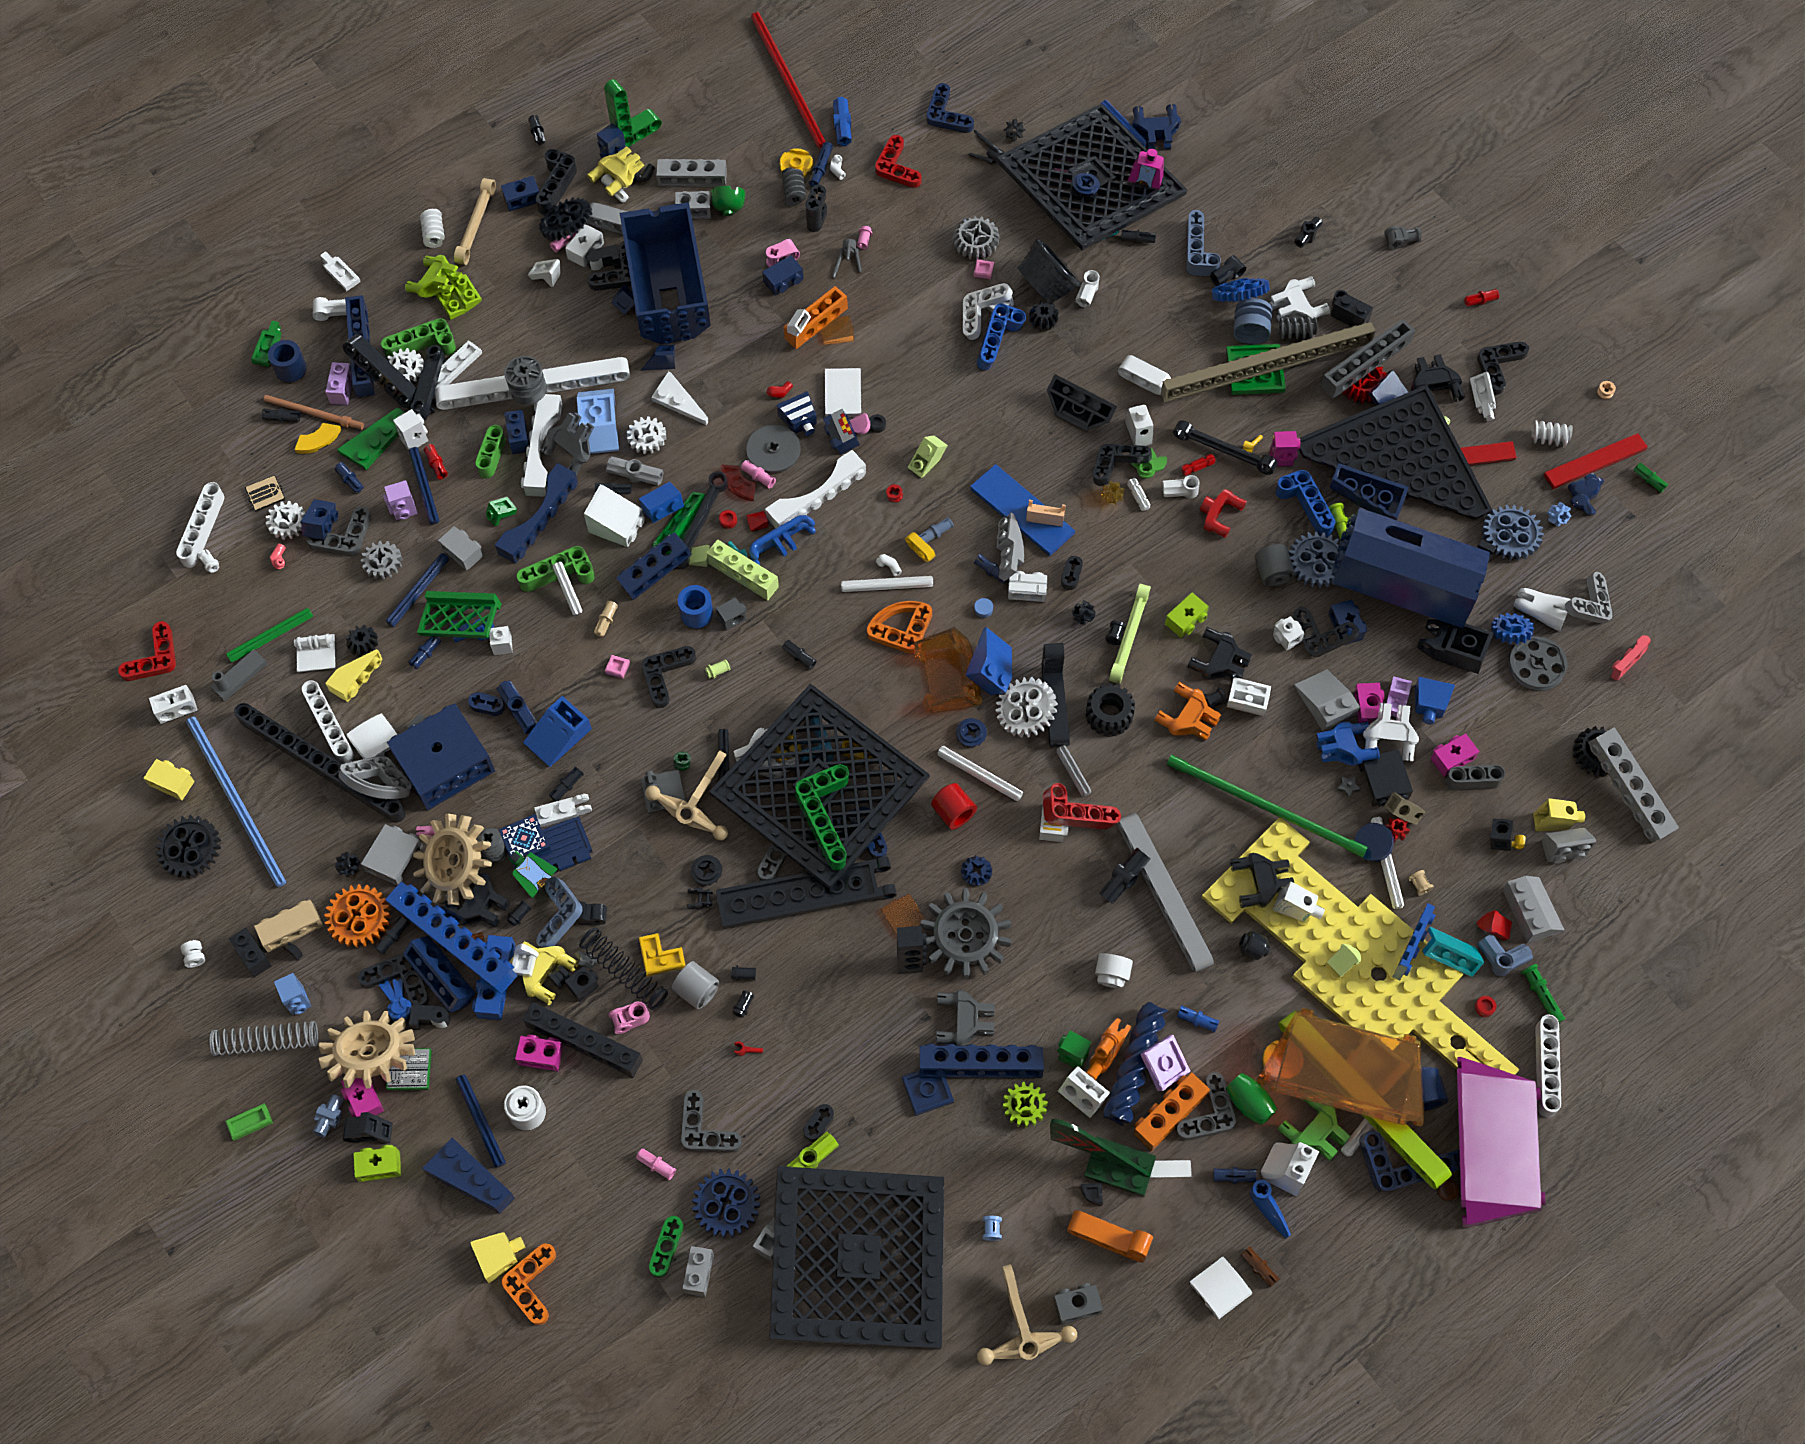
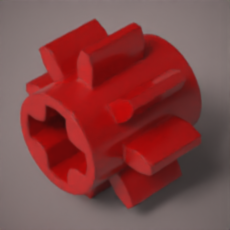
(1398, 828)

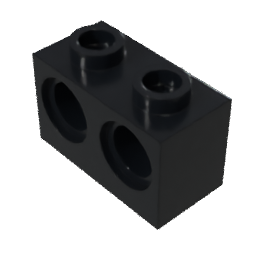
(250, 952)

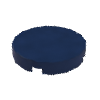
(1377, 839)

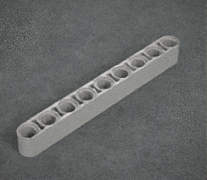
(1166, 894)

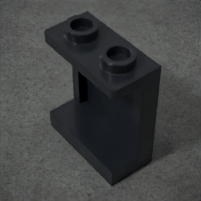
(1386, 776)

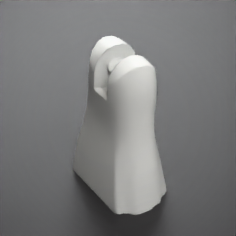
(1543, 607)

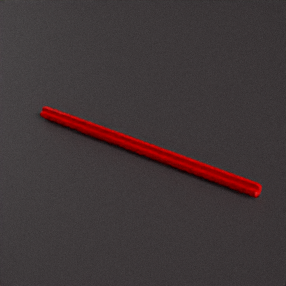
(788, 79)

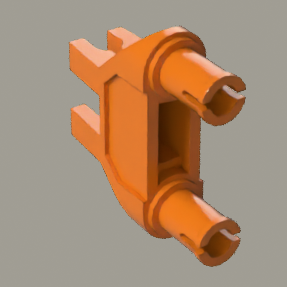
(1190, 718)
(1108, 1048)

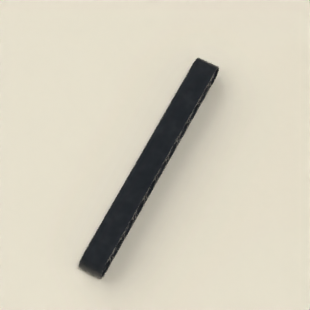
(310, 759)

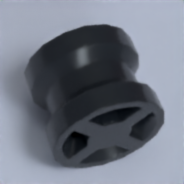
(558, 976)

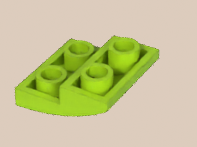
(460, 299)

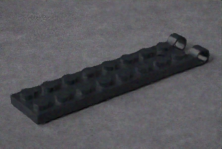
(801, 894)

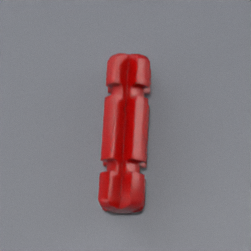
(1198, 464)

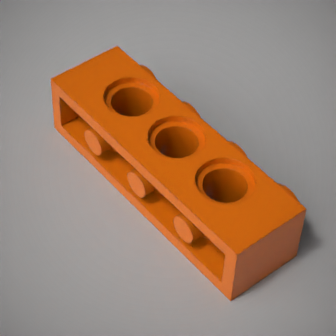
(822, 313)
(1151, 1136)

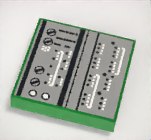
(415, 1076)

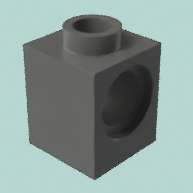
(731, 613)

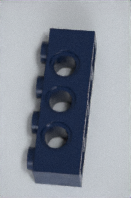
(653, 574)
(439, 973)

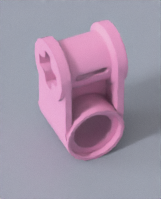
(781, 251)
(628, 1018)

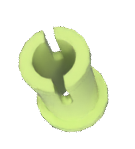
(716, 669)

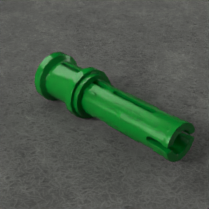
(1538, 985)

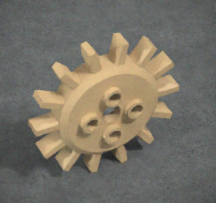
(439, 864)
(357, 1040)

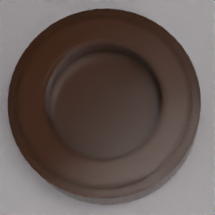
(1448, 1190)

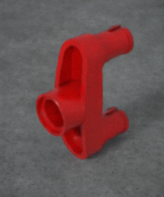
(1214, 507)

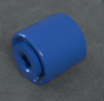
(695, 606)

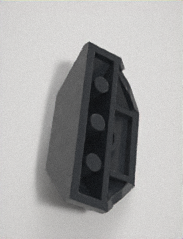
(1079, 404)

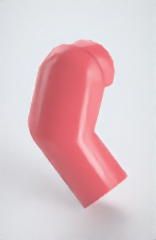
(276, 556)

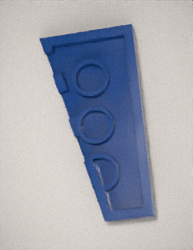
(1418, 935)

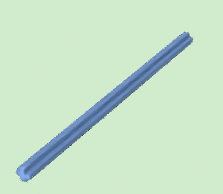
(236, 802)

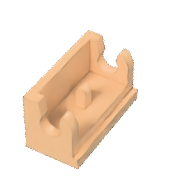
(1045, 514)

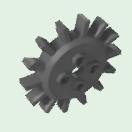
(980, 922)

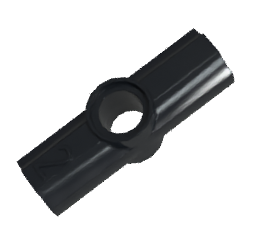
(1124, 875)

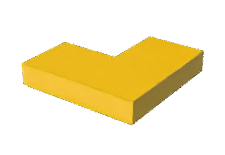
(659, 961)

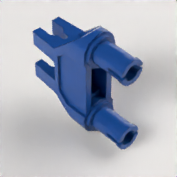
(1341, 745)

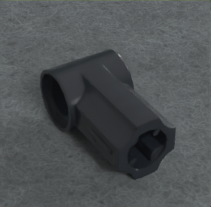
(1232, 268)

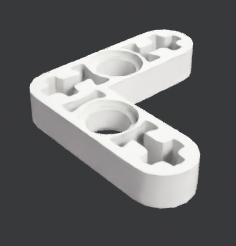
(999, 294)

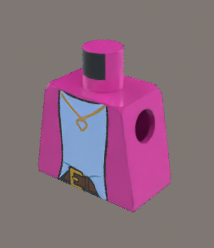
(1148, 169)

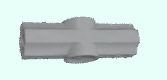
(624, 468)

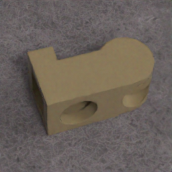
(1404, 809)

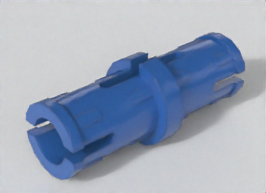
(1198, 1018)

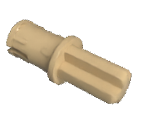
(605, 618)

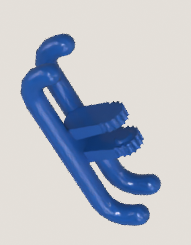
(780, 534)

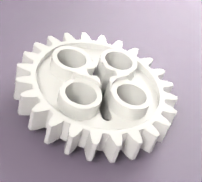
(1010, 710)

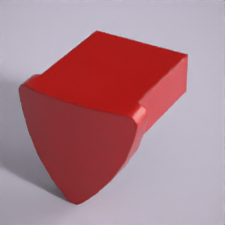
(1495, 925)

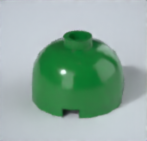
(727, 199)

